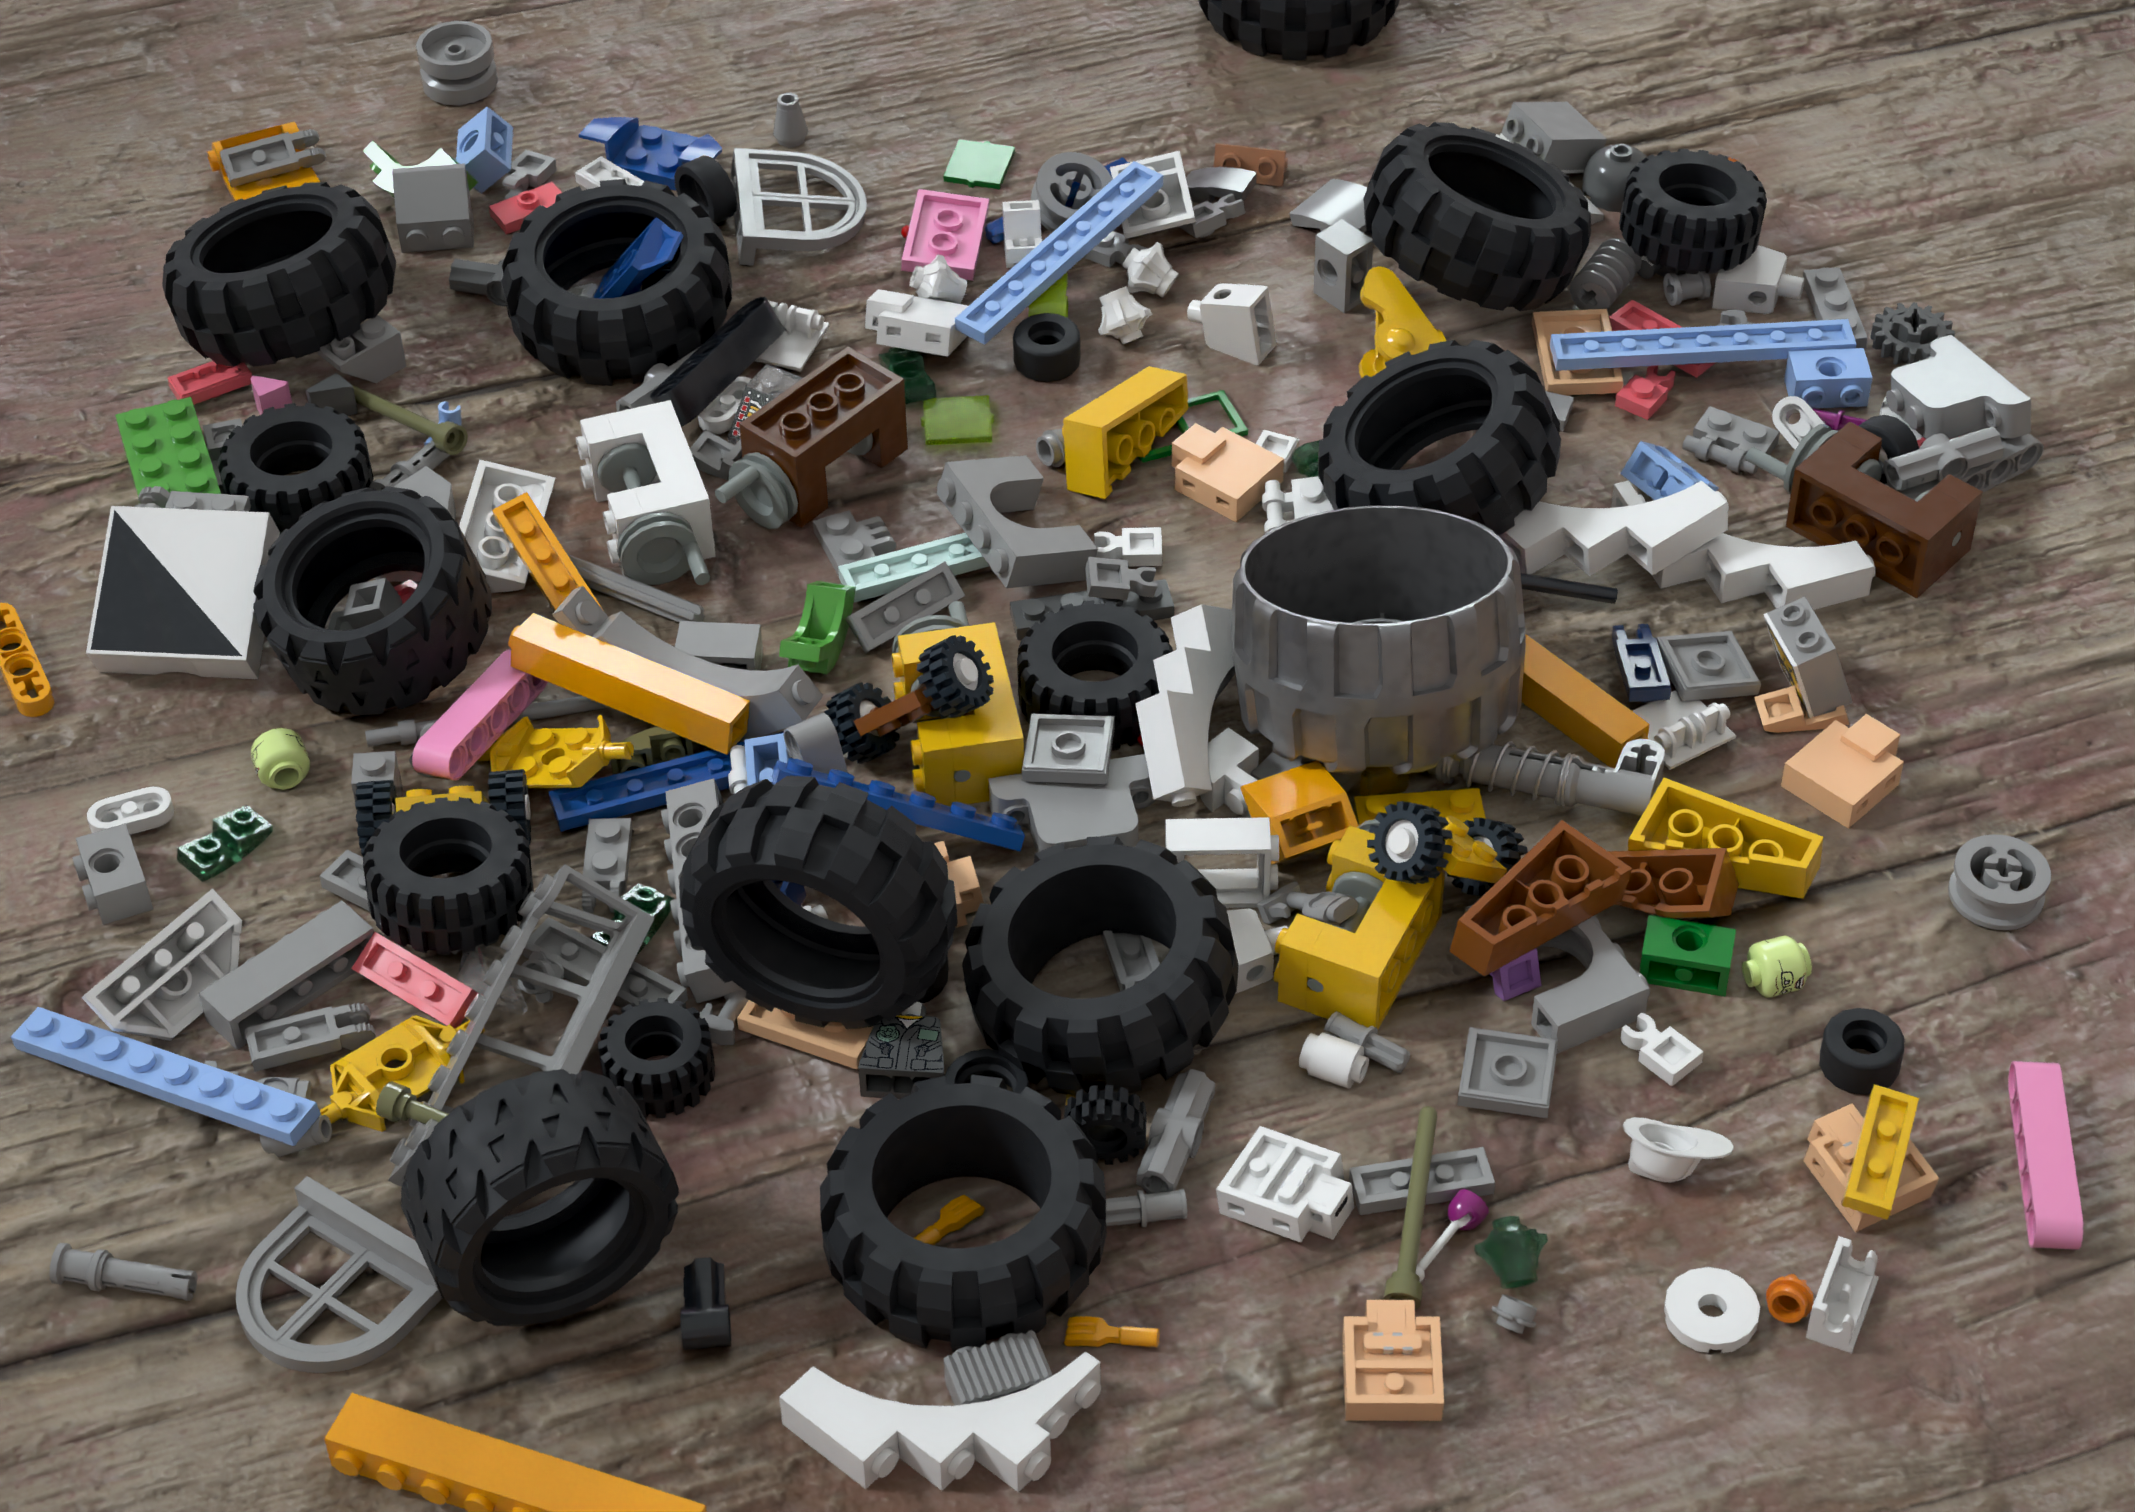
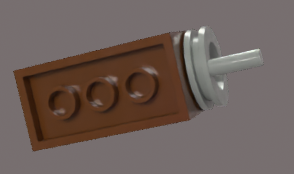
(790, 440)
(1842, 501)

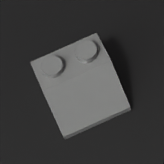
(433, 208)

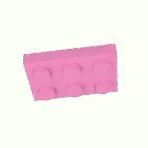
(947, 227)

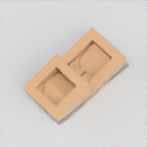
(1784, 713)

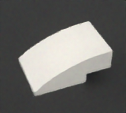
(1168, 206)

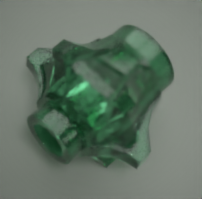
(1512, 1252)

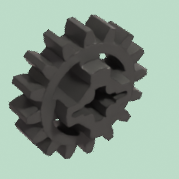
(1908, 332)

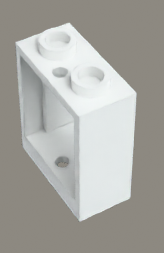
(1229, 836)

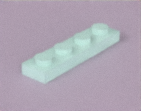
(892, 570)

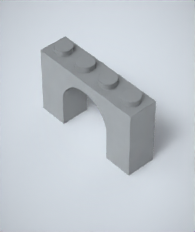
(1016, 553)
(1599, 999)

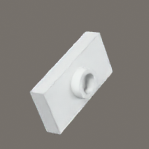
(603, 170)

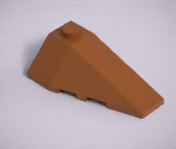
(1680, 882)

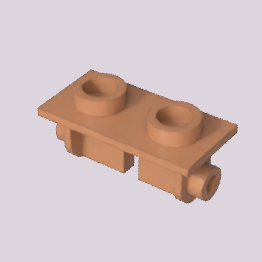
(1267, 163)

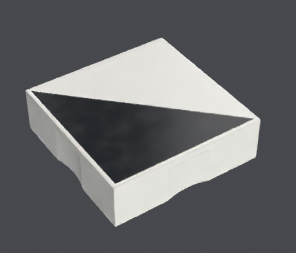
(180, 592)

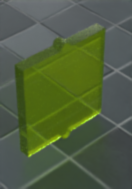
(957, 420)

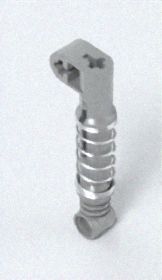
(1567, 779)

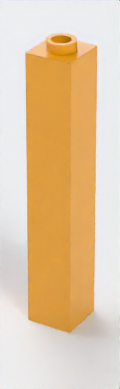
(629, 683)
(1578, 705)

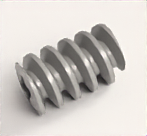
(1605, 275)

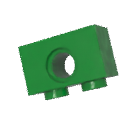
(1687, 955)

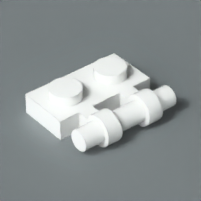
(1305, 499)

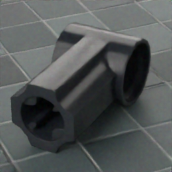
(705, 1314)

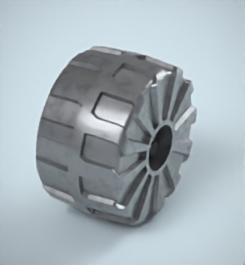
(1379, 638)

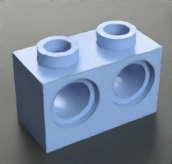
(1660, 471)

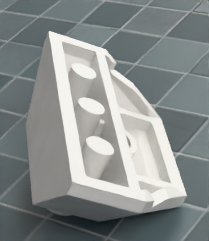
(161, 982)

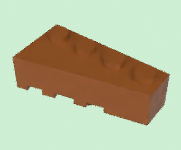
(1539, 898)

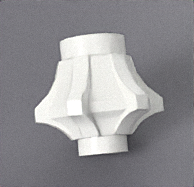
(1149, 271)
(938, 282)
(1122, 316)

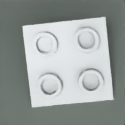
(798, 341)
(1685, 727)

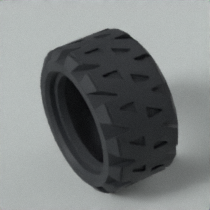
(406, 651)
(513, 1147)

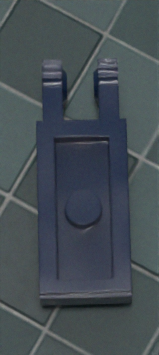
(1641, 665)

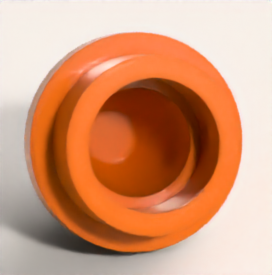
(1789, 1298)

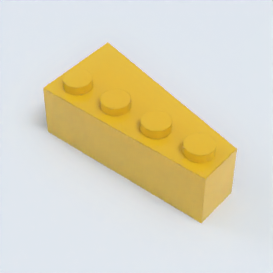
(1119, 427)
(1763, 850)

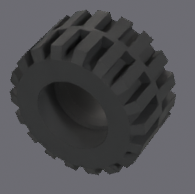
(655, 1031)

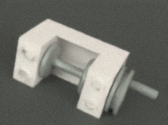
(652, 493)

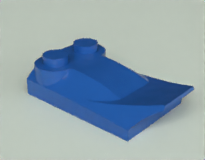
(643, 257)

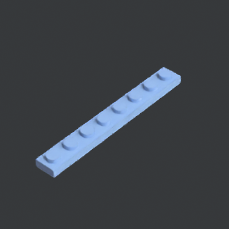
(1058, 253)
(1697, 344)
(166, 1076)

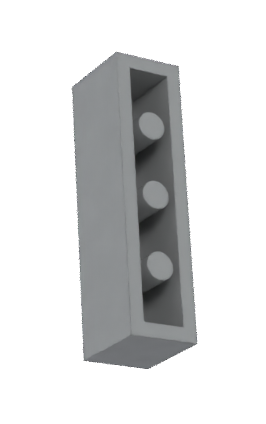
(287, 973)

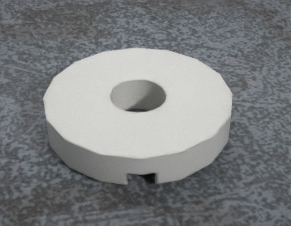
(1714, 1288)

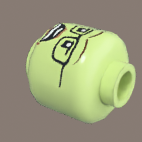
(280, 758)
(1777, 966)

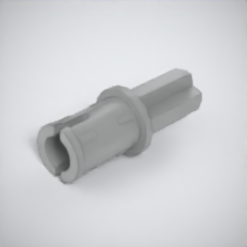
(1374, 1046)
(1146, 1208)

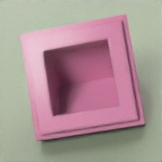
(270, 393)

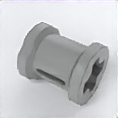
(1686, 287)

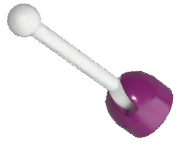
(1465, 1213)

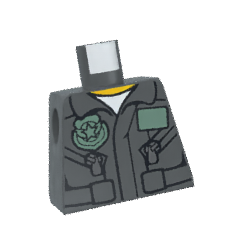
(901, 1054)

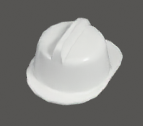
(1671, 1151)

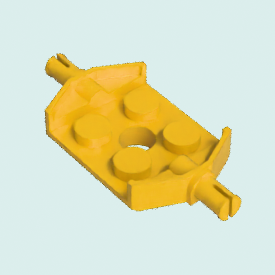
(555, 754)
(363, 1074)

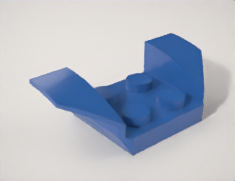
(648, 150)

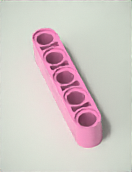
(476, 720)
(2045, 1155)

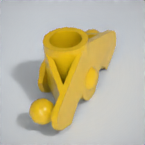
(1399, 321)

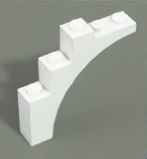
(939, 1442)

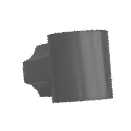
(478, 279)

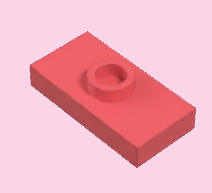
(512, 211)
(209, 381)

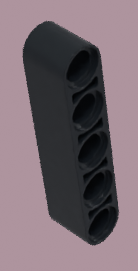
(720, 360)

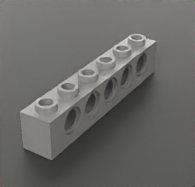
(684, 819)

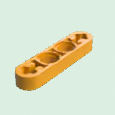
(20, 658)

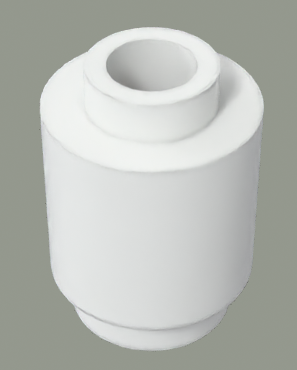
(1334, 1059)

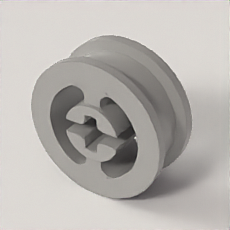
(1055, 183)
(1995, 897)

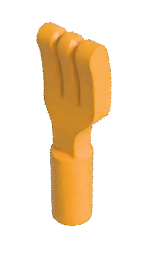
(952, 1218)
(1096, 1332)

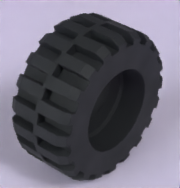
(1692, 211)
(289, 442)
(1088, 640)
(442, 840)

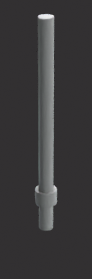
(408, 731)

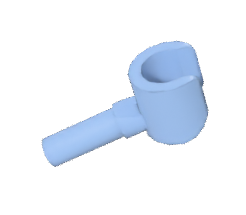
(446, 415)

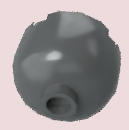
(1607, 175)

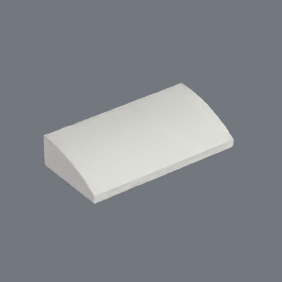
(490, 488)

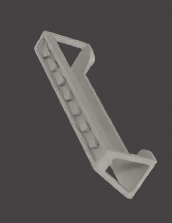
(587, 1019)

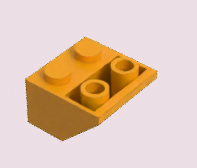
(1303, 808)

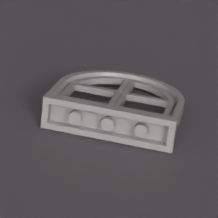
(749, 198)
(369, 1244)

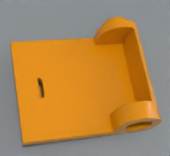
(251, 189)

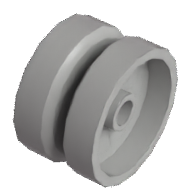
(457, 62)

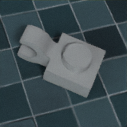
(528, 170)

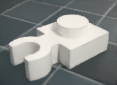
(1136, 545)
(1663, 1053)

